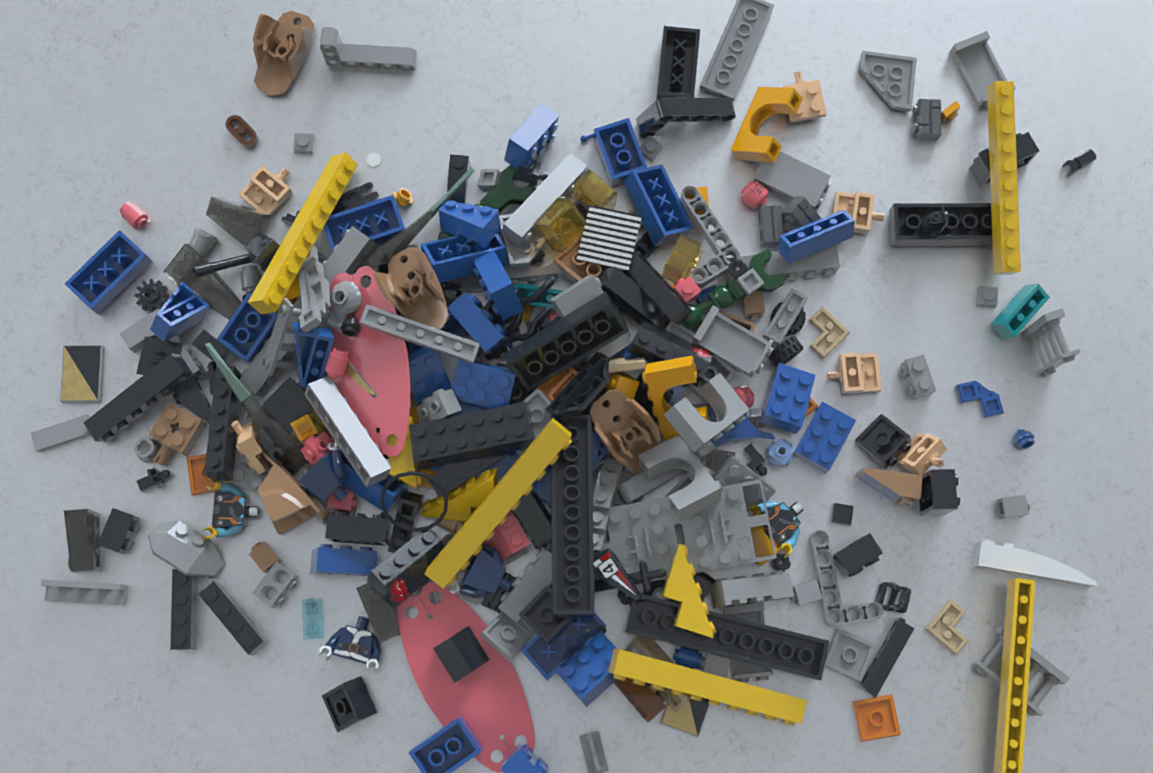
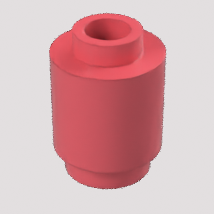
(133, 215)
(337, 362)

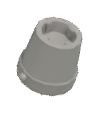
(202, 241)
(146, 449)

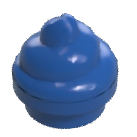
(1024, 439)

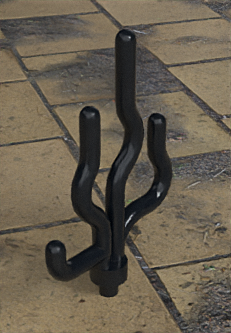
(518, 319)

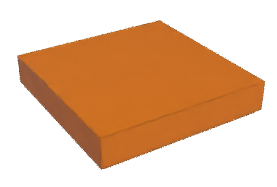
(197, 477)
(876, 718)

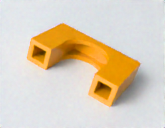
(765, 103)
(661, 377)

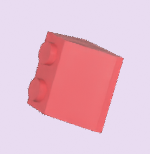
(509, 538)

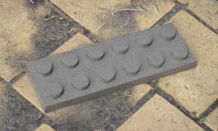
(736, 47)

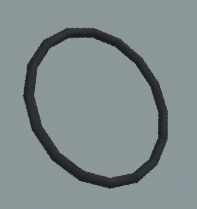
(415, 474)

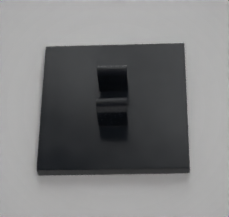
(154, 352)

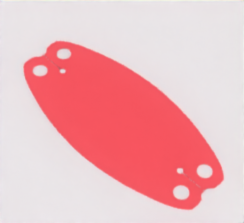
(383, 365)
(487, 697)

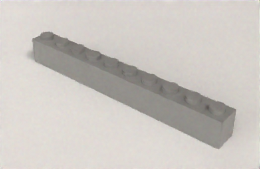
(343, 259)

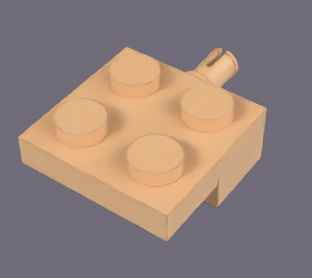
(812, 102)
(266, 190)
(859, 207)
(858, 373)
(249, 445)
(922, 454)

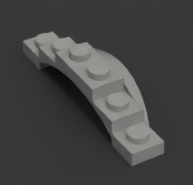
(314, 292)
(604, 484)

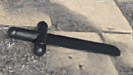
(642, 576)

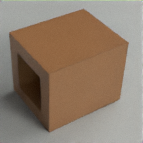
(753, 306)
(264, 556)

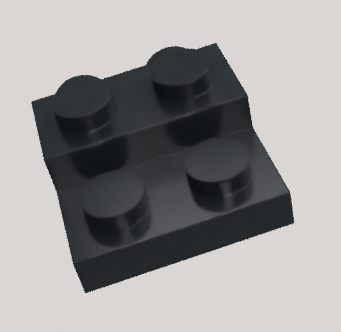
(884, 441)

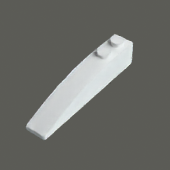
(1026, 563)

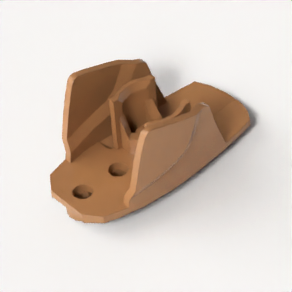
(276, 51)
(415, 298)
(628, 434)
(287, 499)

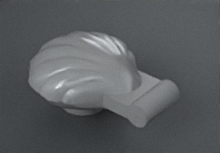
(344, 301)

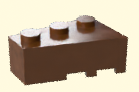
(642, 698)

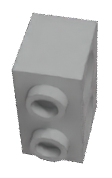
(271, 581)

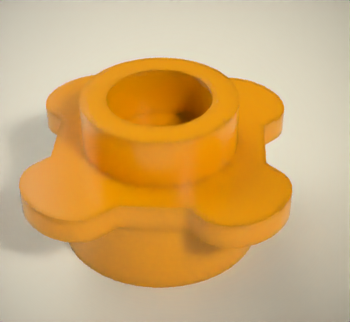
(403, 197)

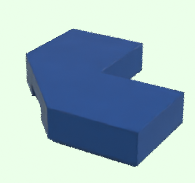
(988, 400)

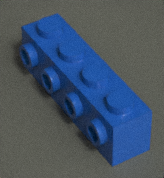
(816, 236)

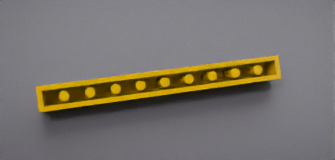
(1003, 178)
(302, 234)
(498, 503)
(1014, 676)
(708, 686)

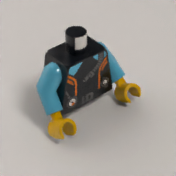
(229, 511)
(782, 522)

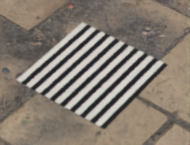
(609, 237)

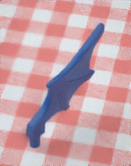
(740, 431)

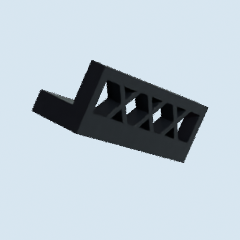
(886, 657)

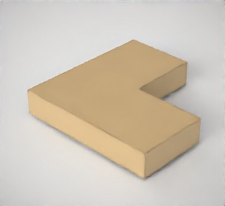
(832, 332)
(619, 364)
(943, 629)

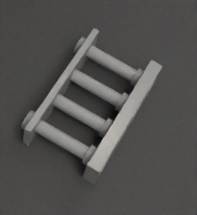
(1050, 342)
(276, 343)
(1038, 664)

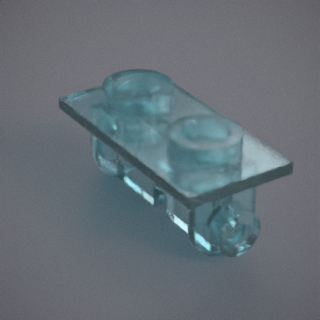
(312, 618)

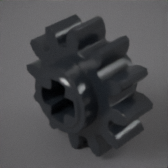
(146, 300)

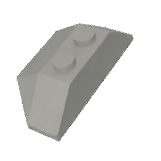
(185, 549)

